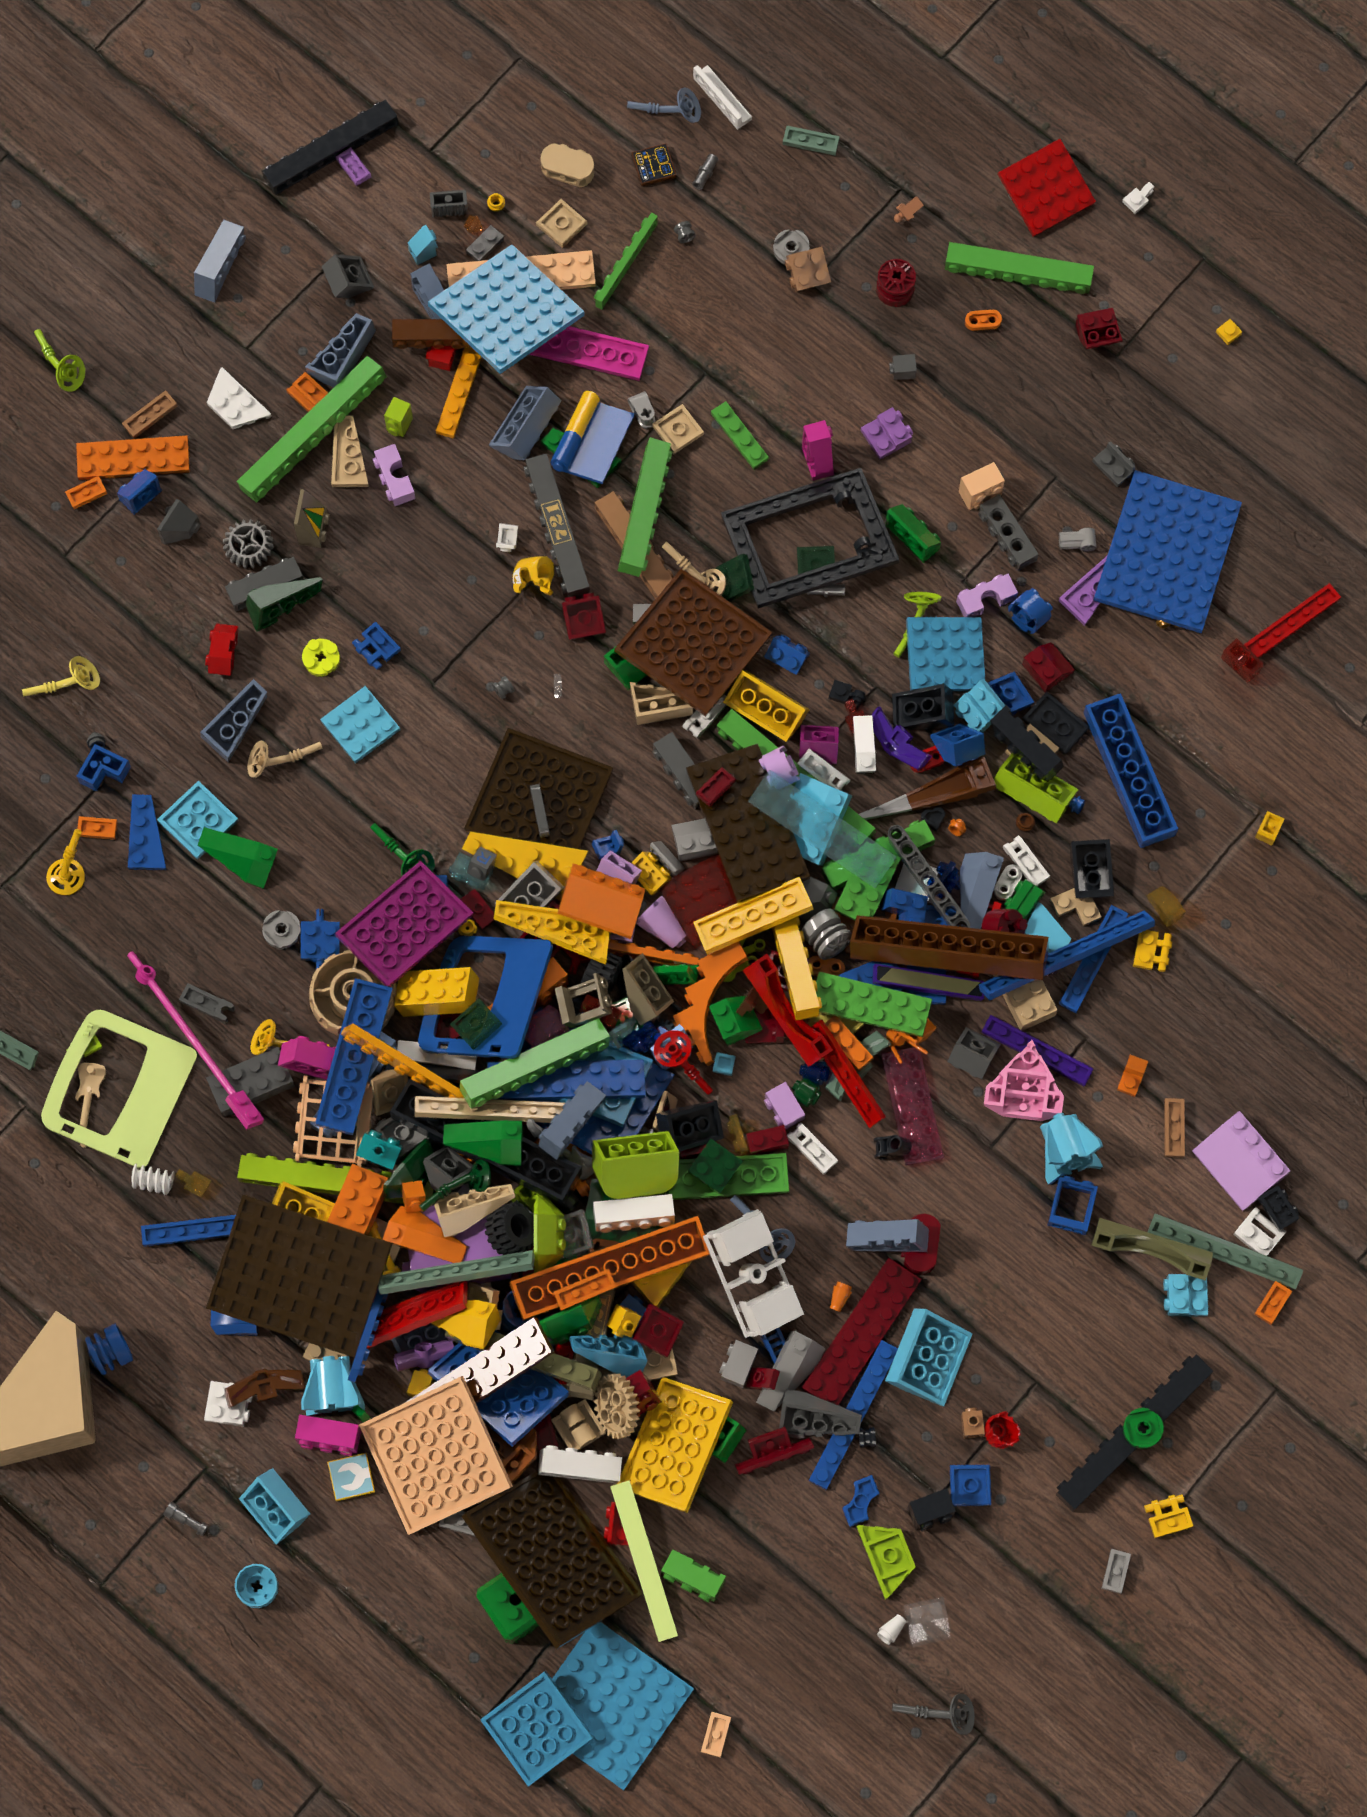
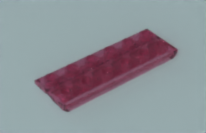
(912, 1105)

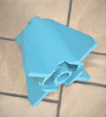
(1068, 1147)
(330, 1388)

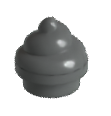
(96, 738)

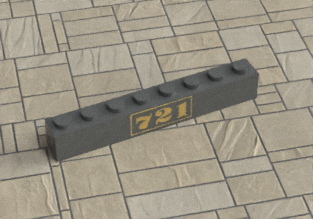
(557, 526)

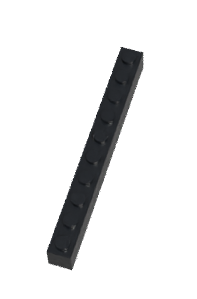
(1118, 1449)

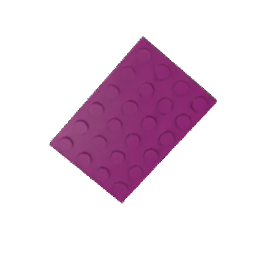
(404, 924)

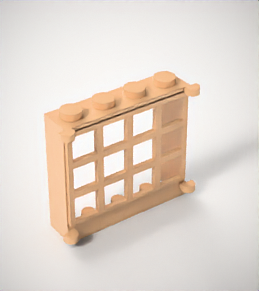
(363, 1125)

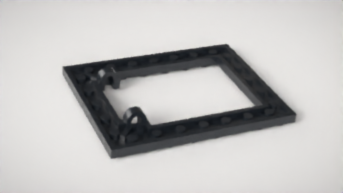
(850, 486)

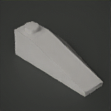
(795, 1363)

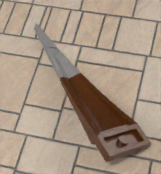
(956, 785)

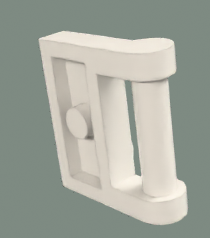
(1256, 1238)

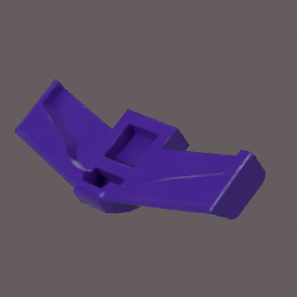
(896, 741)

